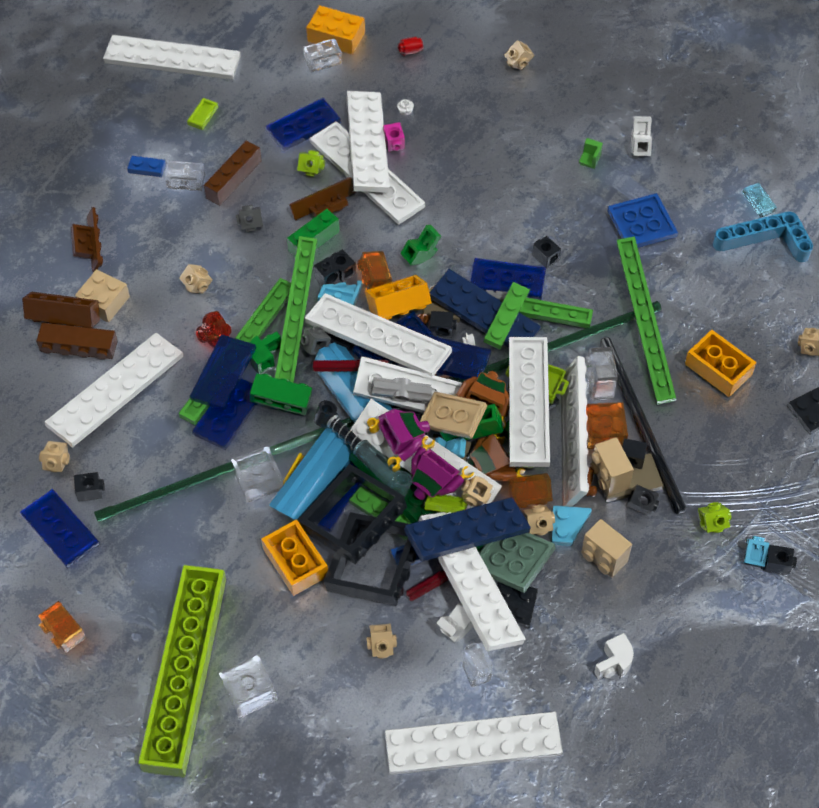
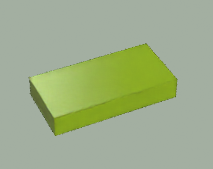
(202, 114)
(445, 503)

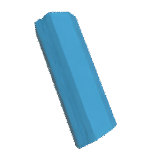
(342, 383)
(313, 474)

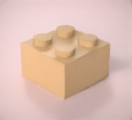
(108, 290)
(611, 467)
(606, 548)

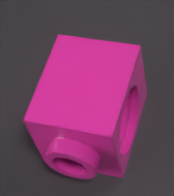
(394, 137)

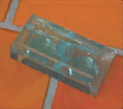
(759, 200)

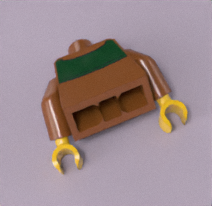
(487, 389)
(493, 460)

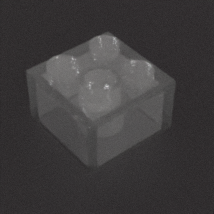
(601, 373)
(257, 474)
(248, 686)

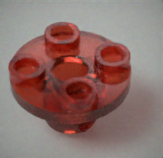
(212, 328)

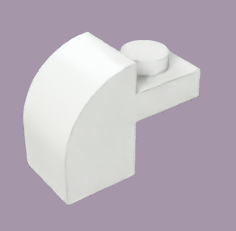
(640, 137)
(456, 624)
(620, 658)

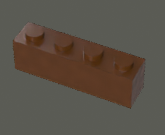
(232, 173)
(61, 309)
(77, 341)

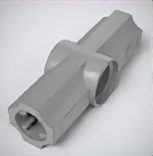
(401, 389)

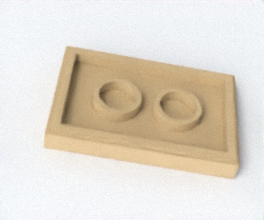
(454, 414)

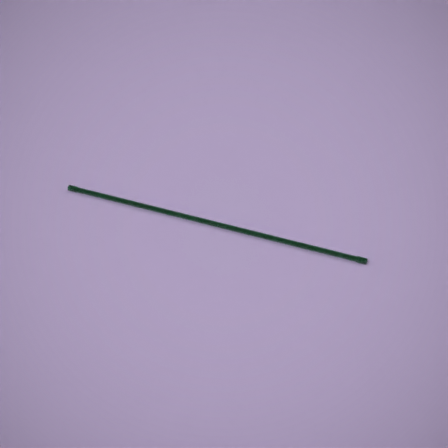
(112, 511)

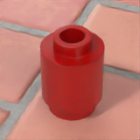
(410, 46)

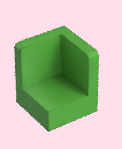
(591, 153)

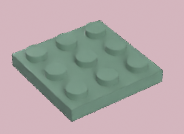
(517, 559)

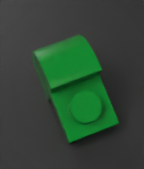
(421, 249)
(263, 358)

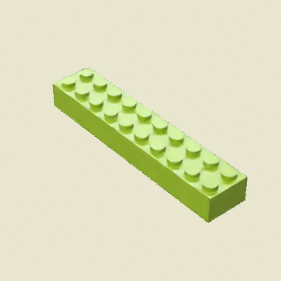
(183, 672)

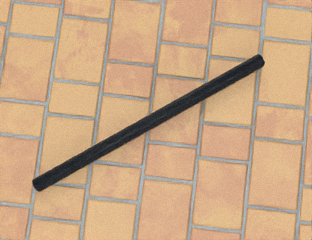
(646, 432)

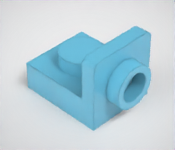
(456, 445)
(756, 551)

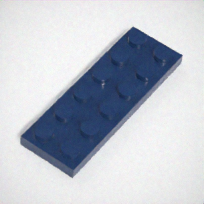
(477, 305)
(466, 529)

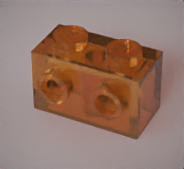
(374, 269)
(531, 490)
(61, 627)

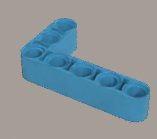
(767, 228)

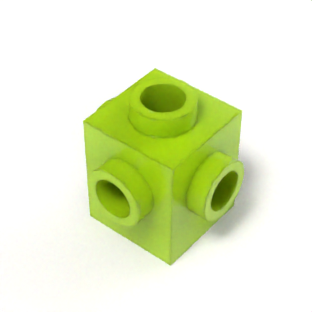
(305, 165)
(714, 517)

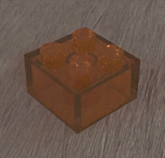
(605, 423)

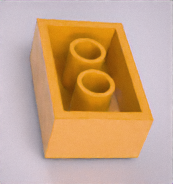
(332, 24)
(398, 297)
(720, 363)
(295, 557)

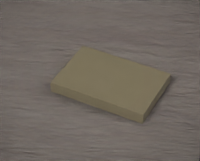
(646, 477)

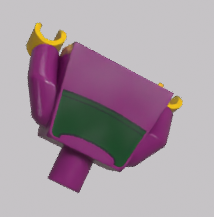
(402, 433)
(433, 473)

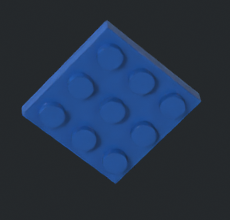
(644, 219)

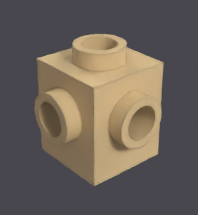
(518, 55)
(195, 278)
(809, 341)
(54, 456)
(481, 488)
(539, 519)
(381, 641)

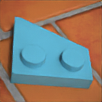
(344, 292)
(568, 524)

